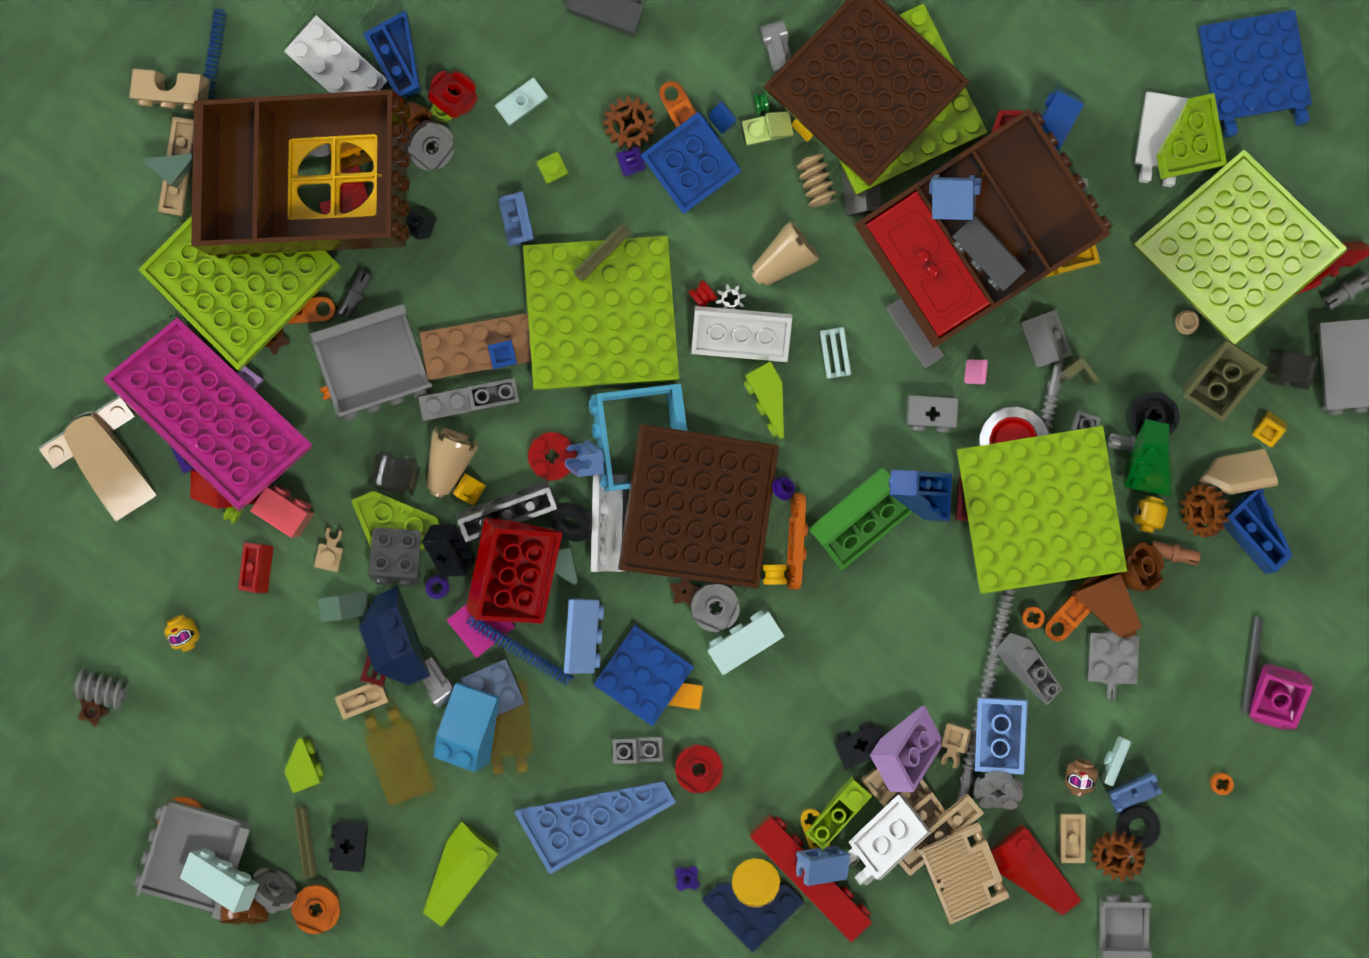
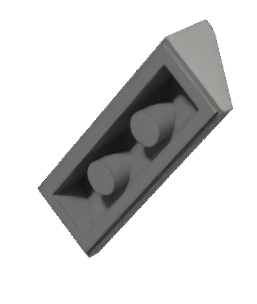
(913, 334)

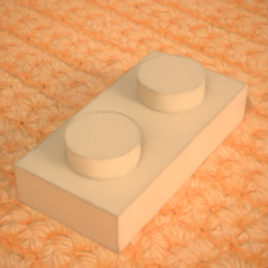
(361, 700)
(1072, 837)

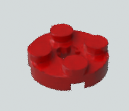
(449, 103)
(541, 447)
(700, 782)

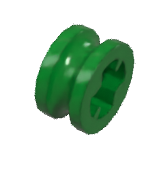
(761, 102)

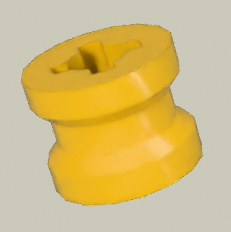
(774, 574)

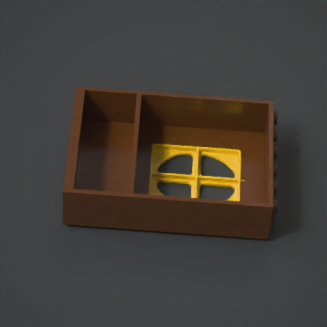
(250, 178)

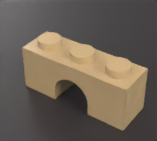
(149, 88)

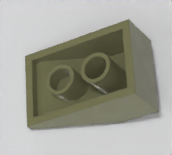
(1223, 380)

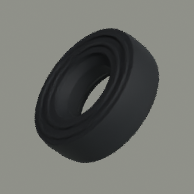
(575, 512)
(1142, 812)

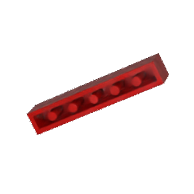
(829, 897)

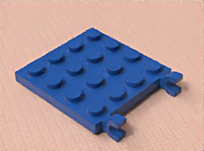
(1256, 68)

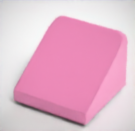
(976, 372)

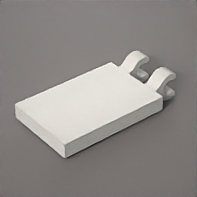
(1157, 119)
(887, 840)

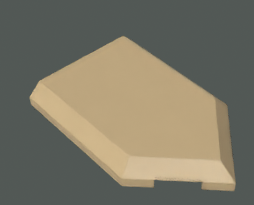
(1241, 472)

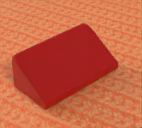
(255, 567)

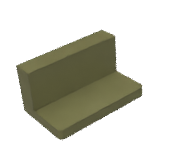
(1079, 366)

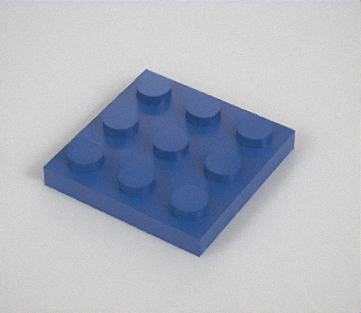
(691, 162)
(643, 675)

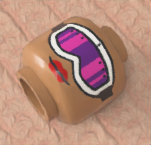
(1081, 777)

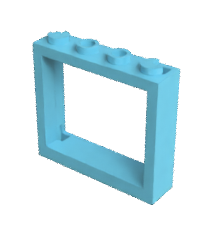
(599, 432)

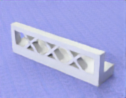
(607, 525)

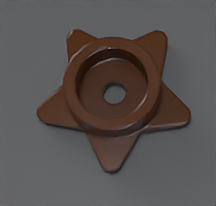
(280, 341)
(679, 596)
(87, 715)

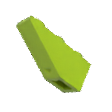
(769, 392)
(838, 812)

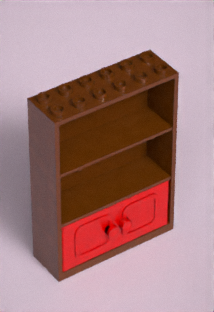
(1024, 199)

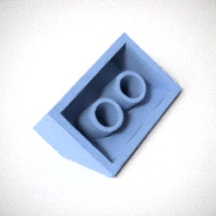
(583, 635)
(1001, 735)

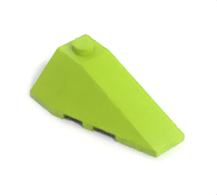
(460, 867)

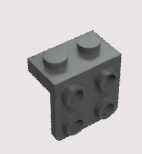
(395, 556)

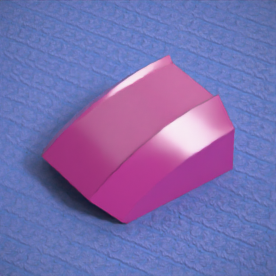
(1280, 697)

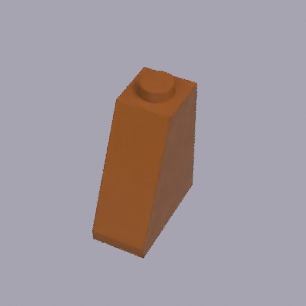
(1110, 604)

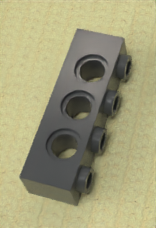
(514, 506)

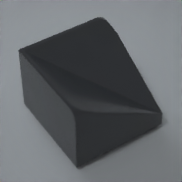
(420, 222)

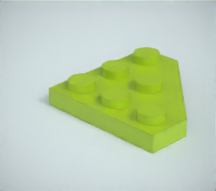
(1194, 140)
(381, 511)

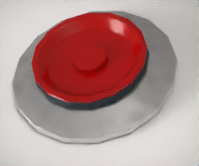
(1010, 425)

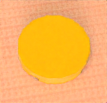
(755, 882)

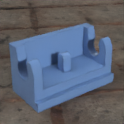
(516, 219)
(588, 461)
(1134, 792)
(823, 865)

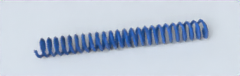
(214, 48)
(518, 650)

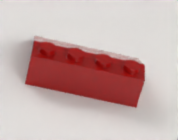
(513, 572)

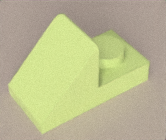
(767, 128)

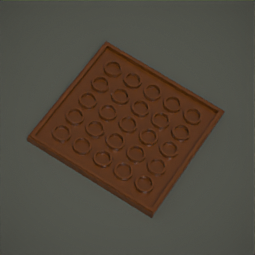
(866, 86)
(698, 506)

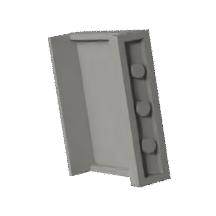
(370, 362)
(1344, 365)
(178, 833)

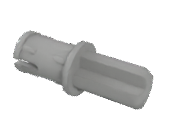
(1121, 442)

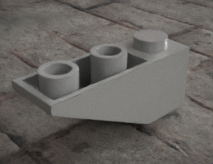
(1027, 664)

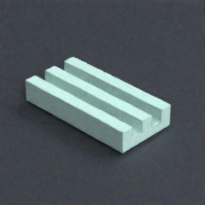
(832, 332)

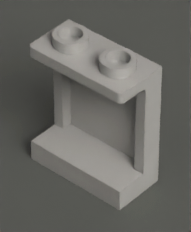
(1124, 927)

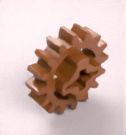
(620, 119)
(1204, 510)
(1119, 855)

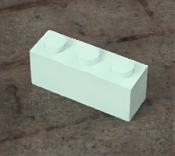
(744, 641)
(219, 880)

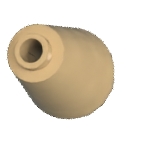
(784, 256)
(448, 459)

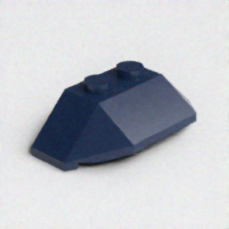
(392, 639)

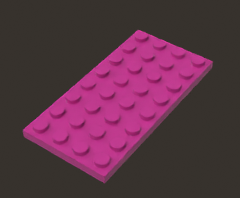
(208, 413)

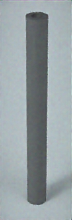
(1252, 664)

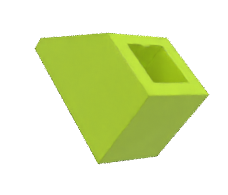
(302, 769)

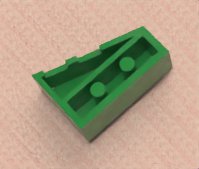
(1150, 460)

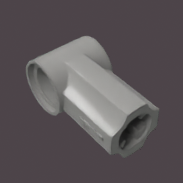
(775, 39)
(438, 685)

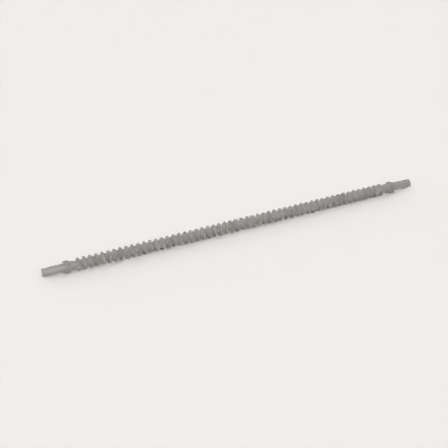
(967, 775)

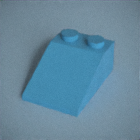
(467, 728)

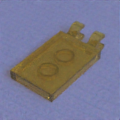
(513, 735)
(398, 759)

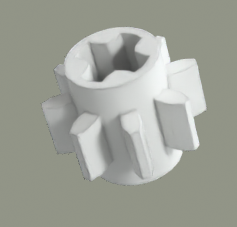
(734, 293)

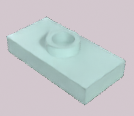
(521, 101)
(1114, 760)

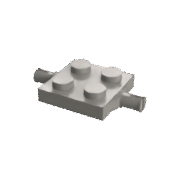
(1113, 660)

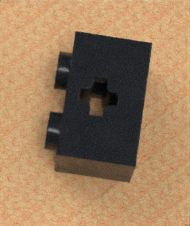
(448, 550)
(844, 744)
(355, 831)

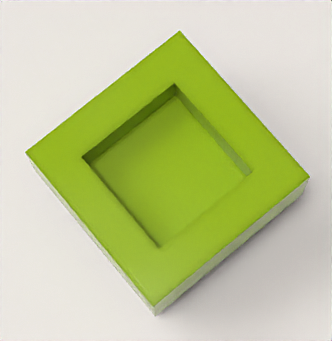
(552, 168)

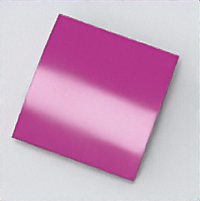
(476, 642)

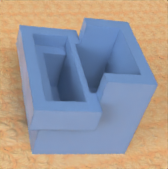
(954, 197)

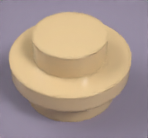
(1187, 322)

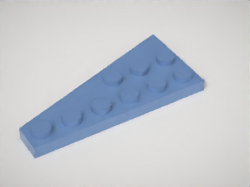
(581, 824)

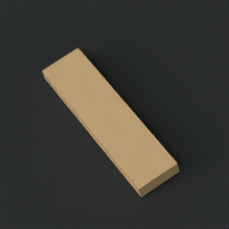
(180, 142)

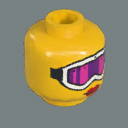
(1150, 514)
(181, 633)

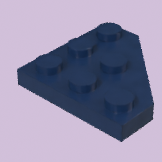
(747, 923)

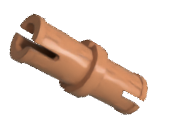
(1177, 553)

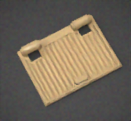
(963, 873)

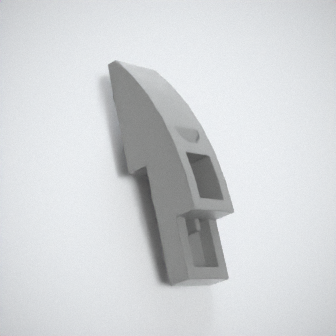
(468, 399)

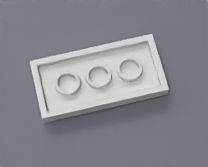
(333, 61)
(741, 334)

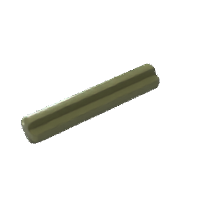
(602, 252)
(305, 842)

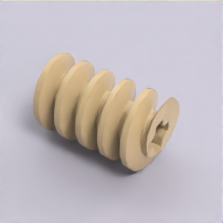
(816, 181)

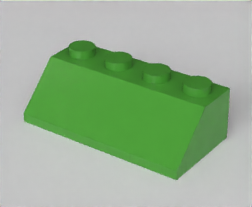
(859, 520)

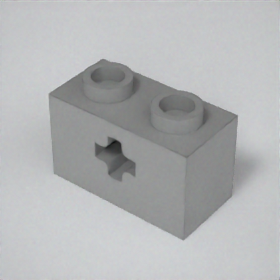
(919, 405)

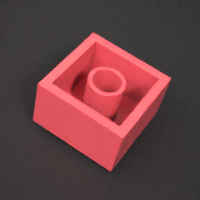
(283, 511)

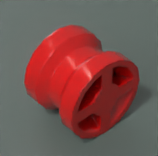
(702, 294)

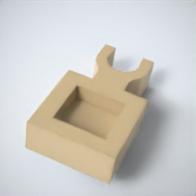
(329, 555)
(956, 740)

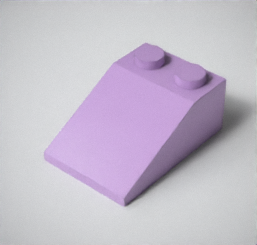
(907, 751)

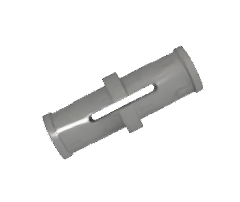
(1346, 291)

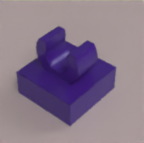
(631, 161)

